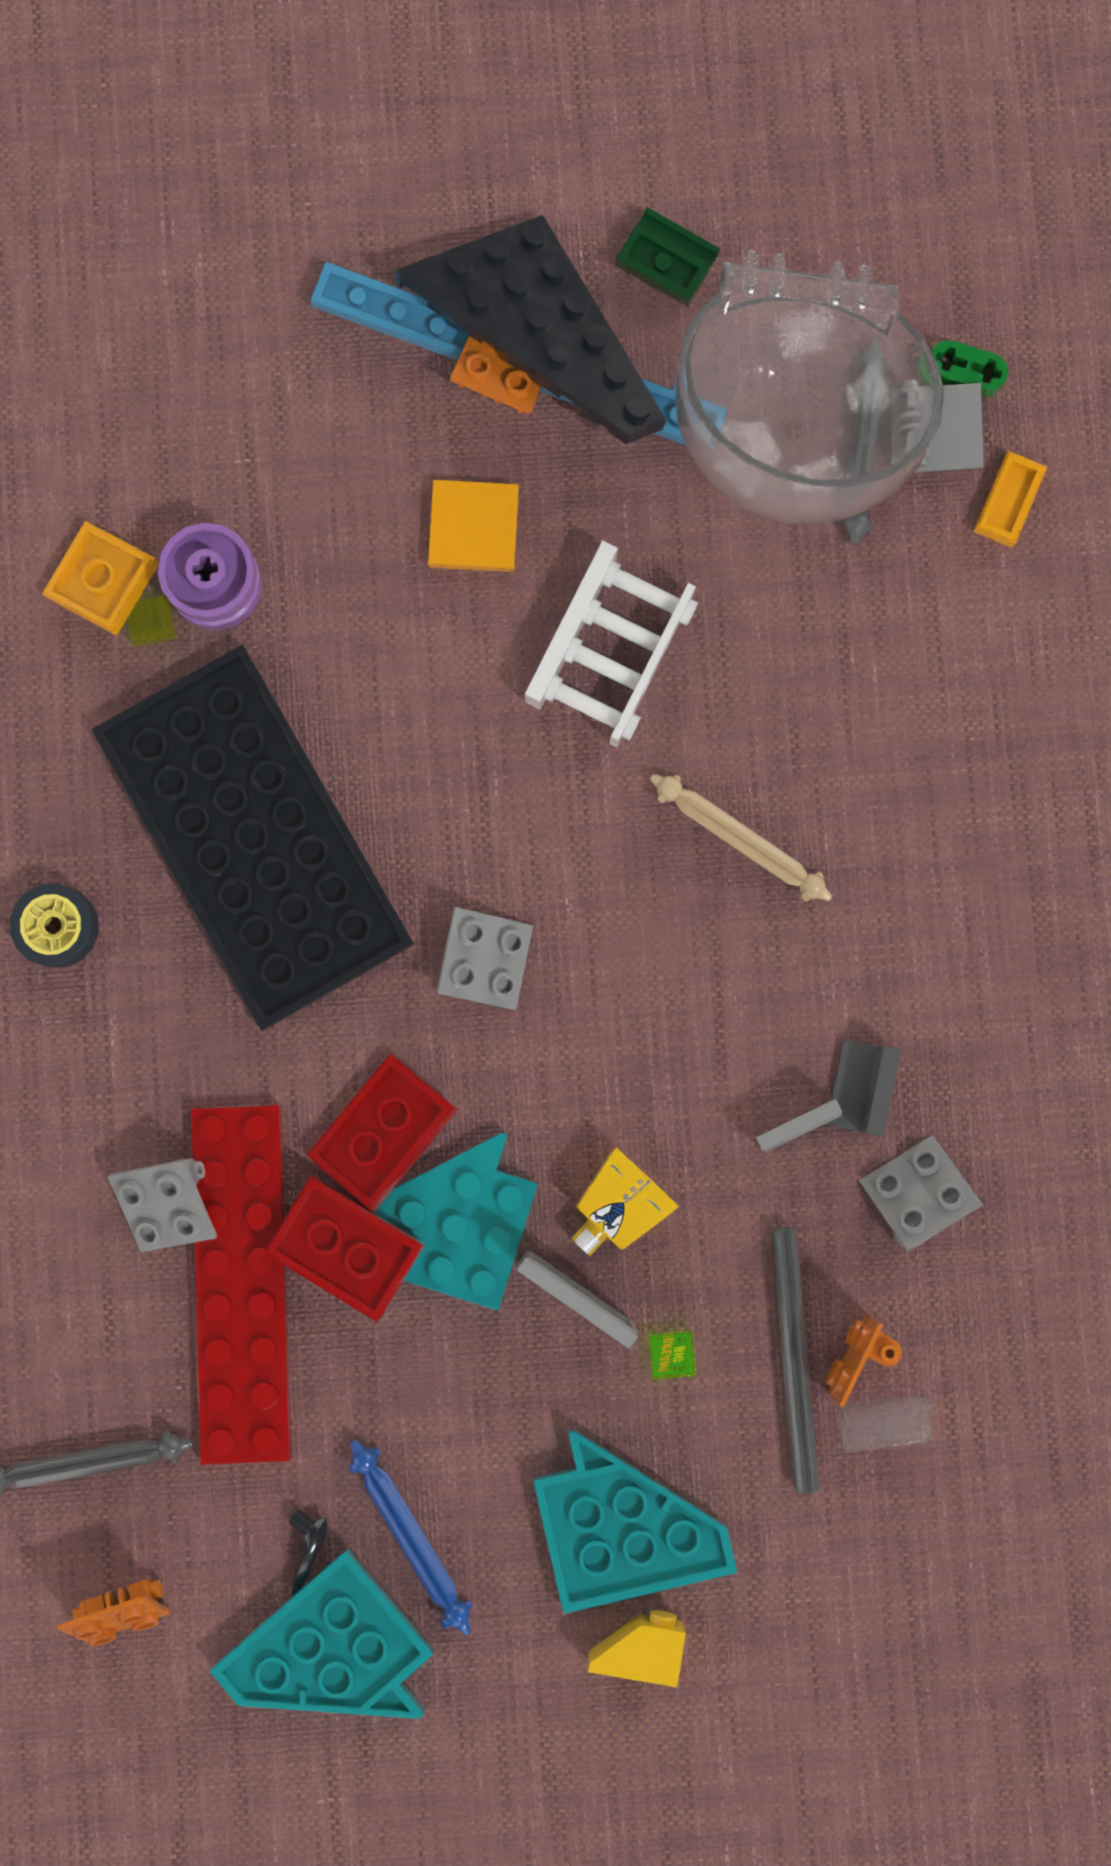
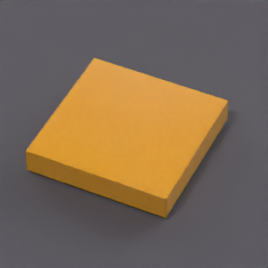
(473, 526)
(100, 578)

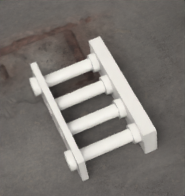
(588, 610)

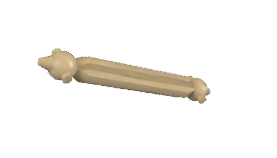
(740, 837)

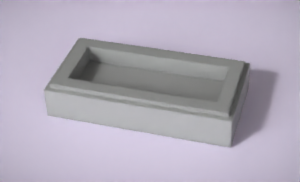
(799, 1126)

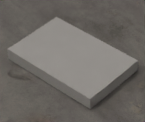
(578, 1298)

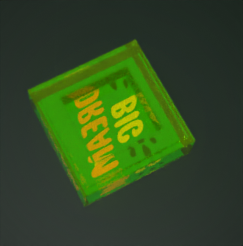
(152, 622)
(672, 1354)

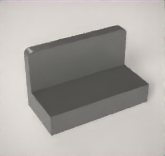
(864, 1086)

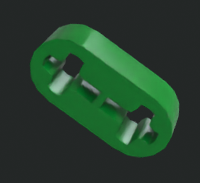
(968, 363)

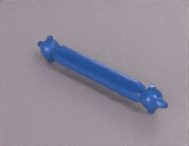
(410, 1537)

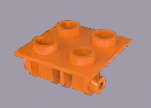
(487, 373)
(864, 1342)
(102, 1617)

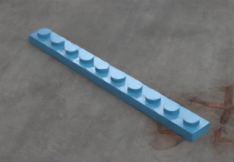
(410, 320)

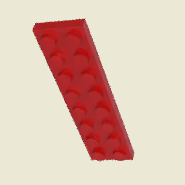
(241, 1288)

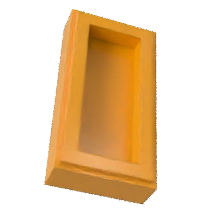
(1010, 499)

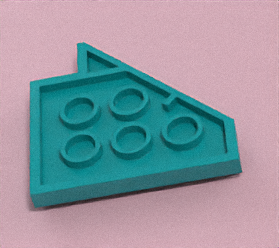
(468, 1222)
(623, 1532)
(330, 1650)

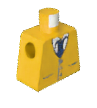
(620, 1205)

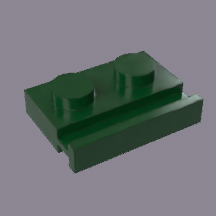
(667, 256)

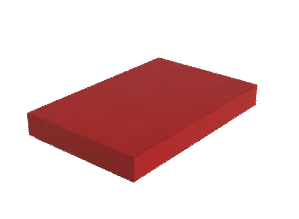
(382, 1133)
(344, 1248)

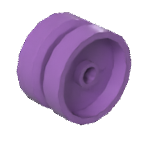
(233, 573)

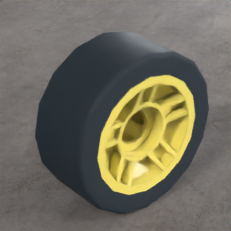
(36, 912)

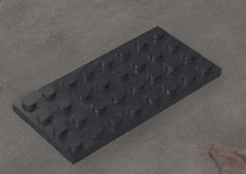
(252, 837)

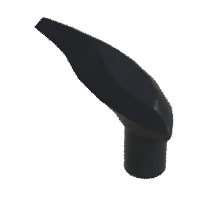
(314, 1537)

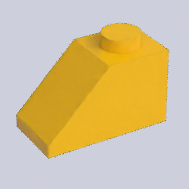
(642, 1650)

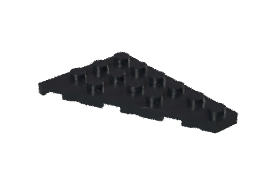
(536, 310)

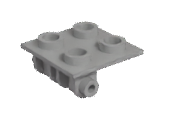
(959, 436)
(484, 958)
(920, 1193)
(164, 1204)

